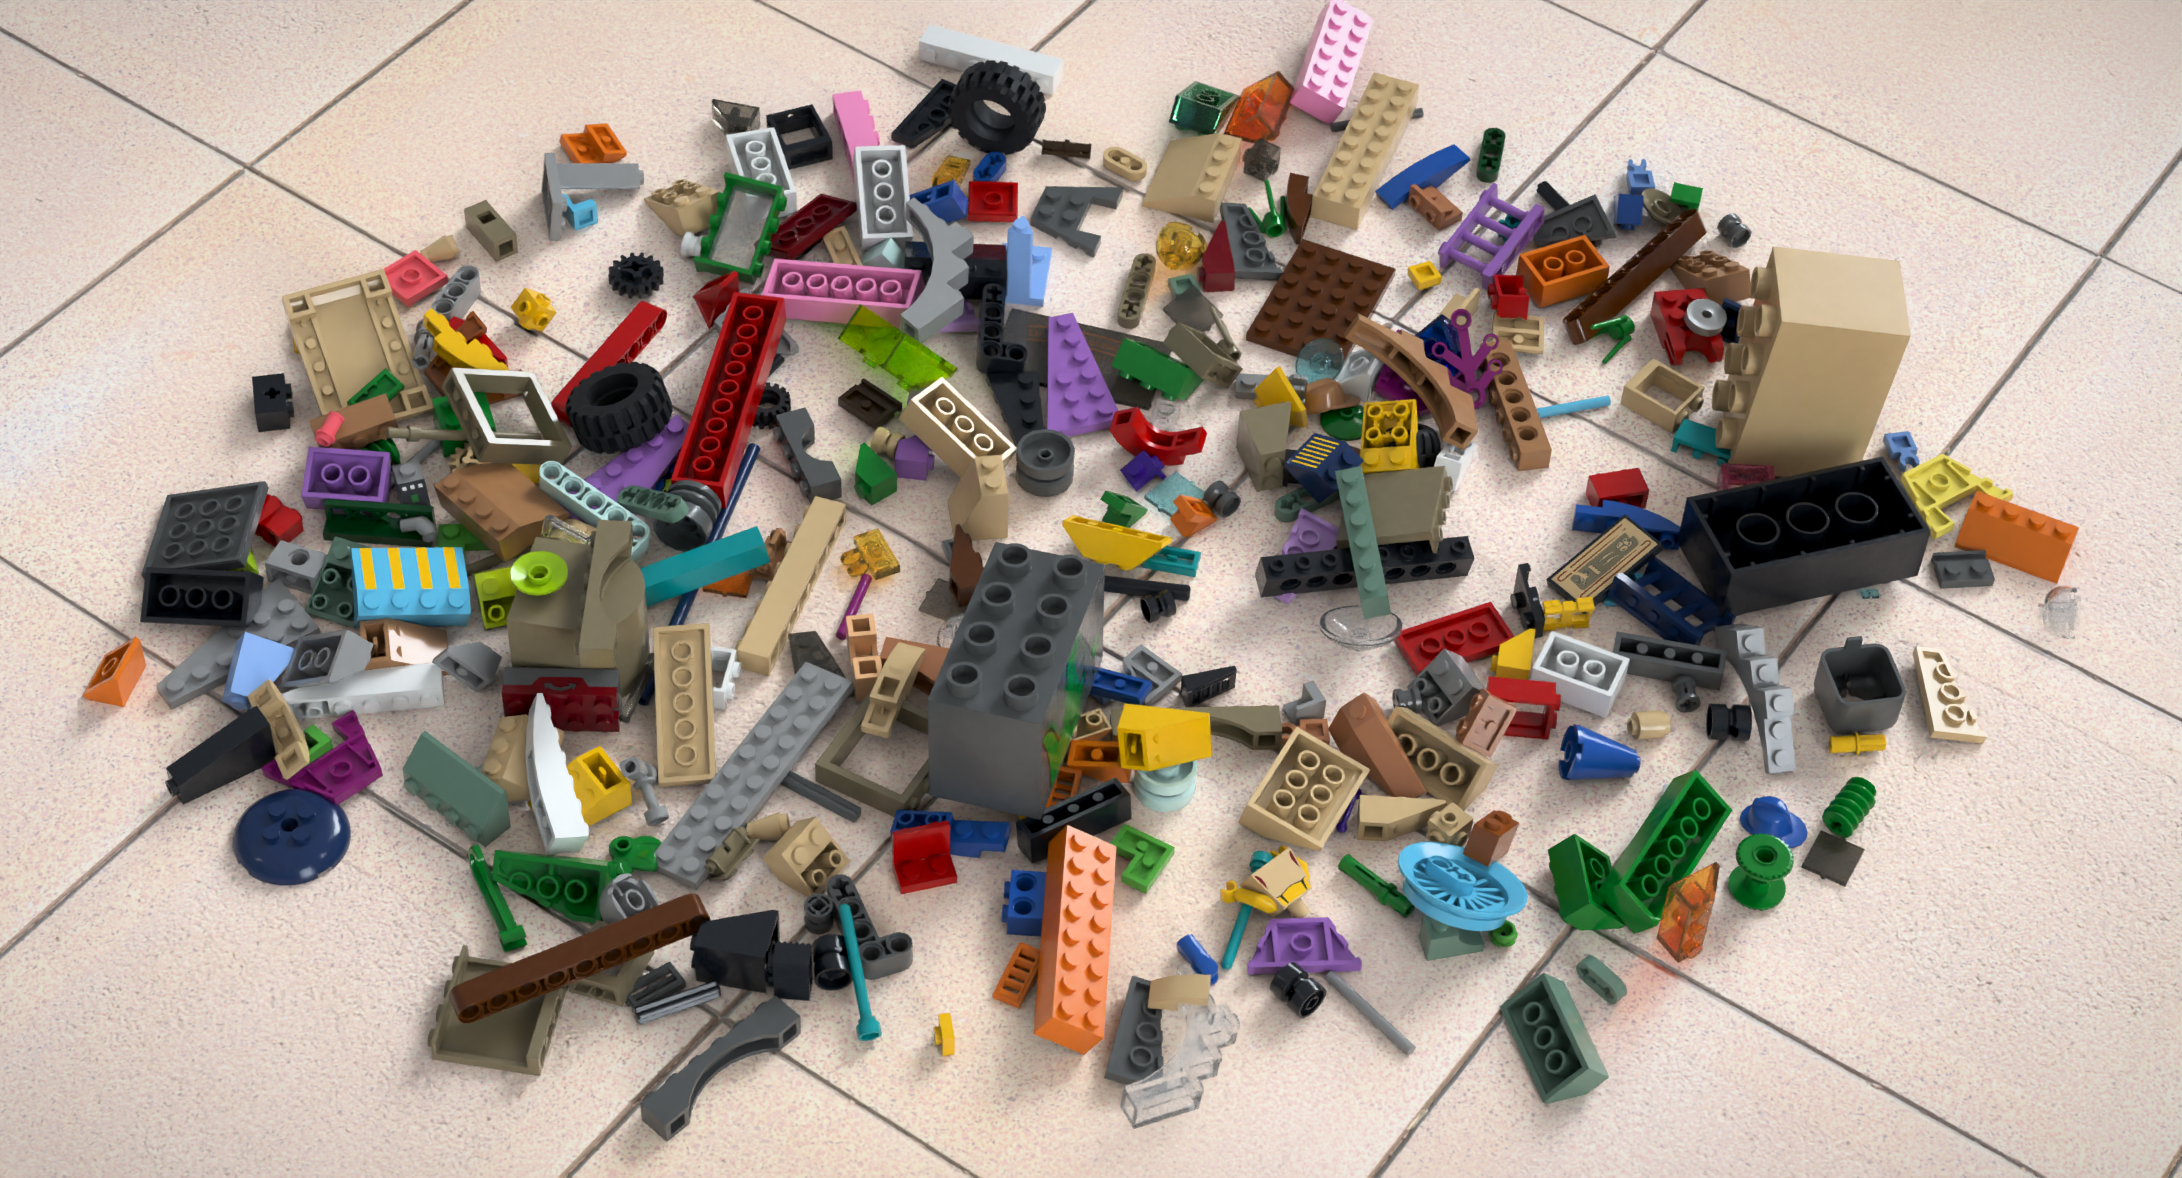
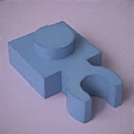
(1638, 178)
(1901, 447)

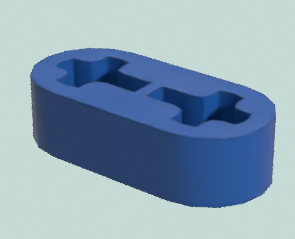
(993, 172)

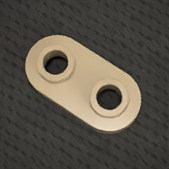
(1125, 163)

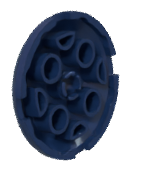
(281, 856)

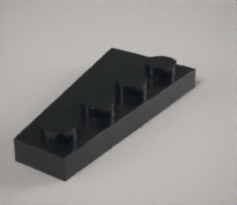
(926, 118)
(1018, 400)

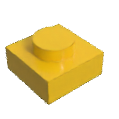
(1424, 275)
(945, 1034)

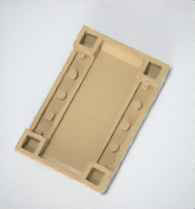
(351, 335)

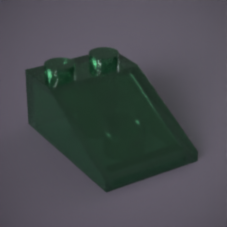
(1202, 108)

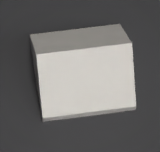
(1360, 374)

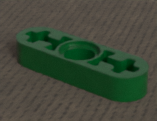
(1493, 162)

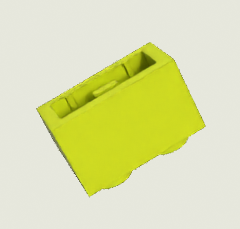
(494, 595)

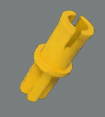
(1857, 743)

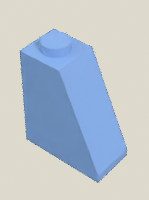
(252, 665)

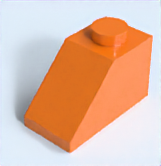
(1098, 760)

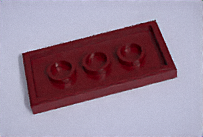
(809, 225)

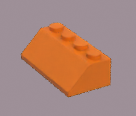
(2017, 536)

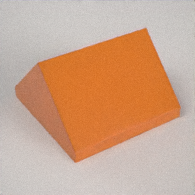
(117, 674)

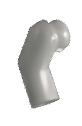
(421, 525)

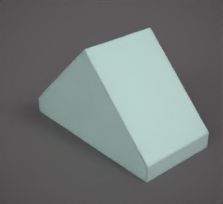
(885, 254)

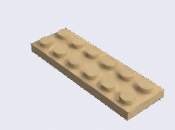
(684, 705)

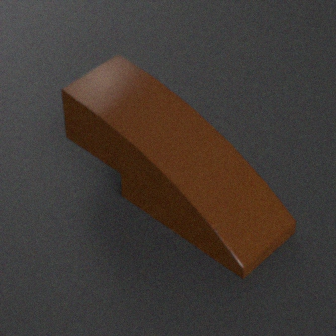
(1298, 206)

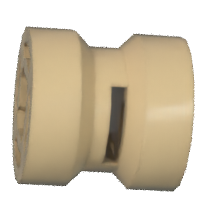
(885, 442)

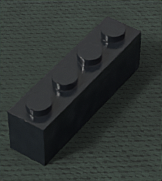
(1087, 811)

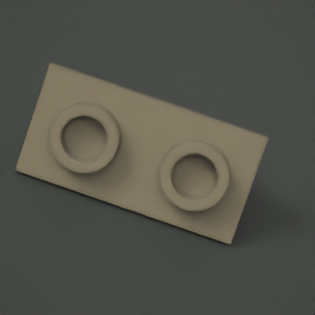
(723, 863)

